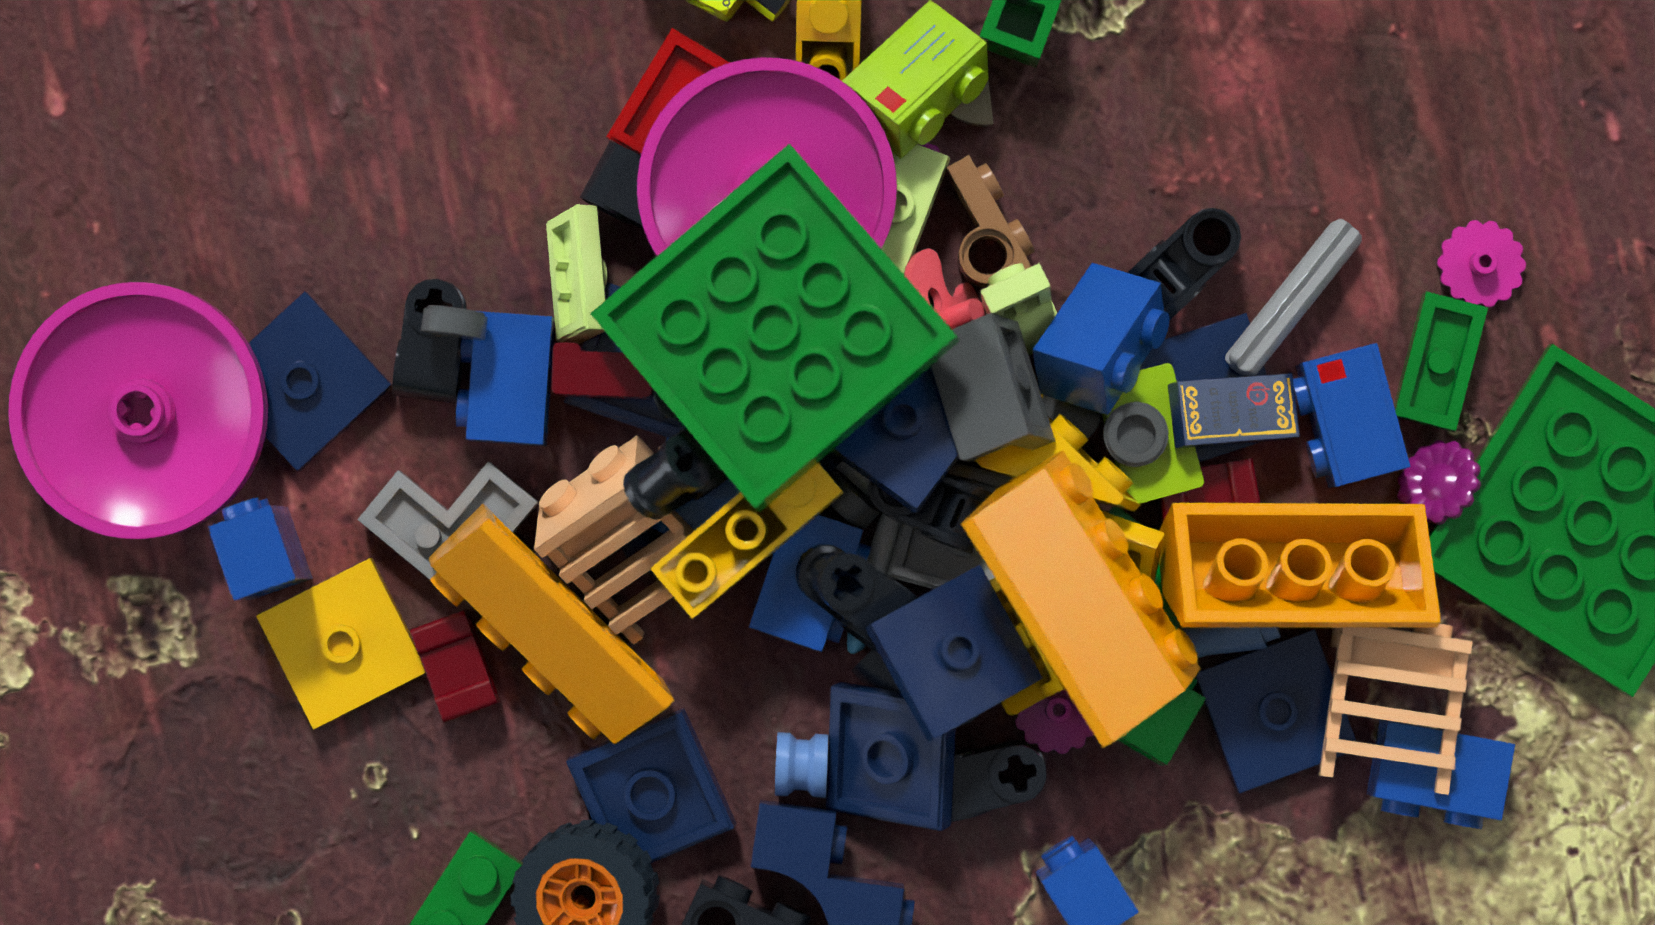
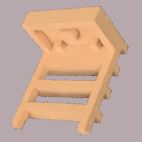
(592, 519)
(1416, 658)

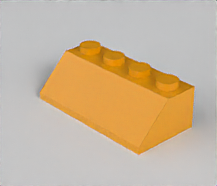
(1299, 565)
(1083, 596)
(549, 626)

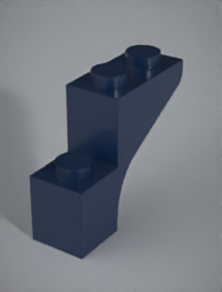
(802, 844)

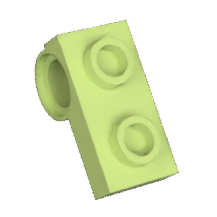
(1023, 297)

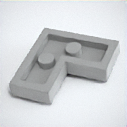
(419, 524)

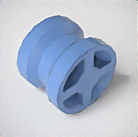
(801, 764)

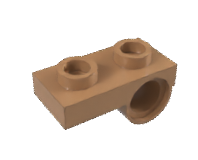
(978, 192)

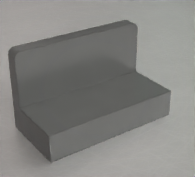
(991, 390)

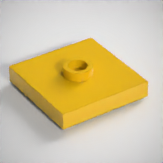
(342, 643)

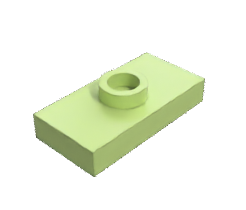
(918, 183)
(576, 273)

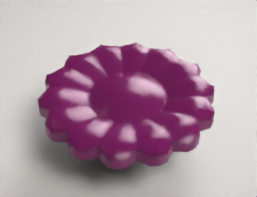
(1441, 479)

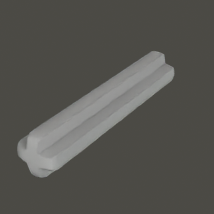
(1293, 298)

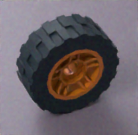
(590, 857)

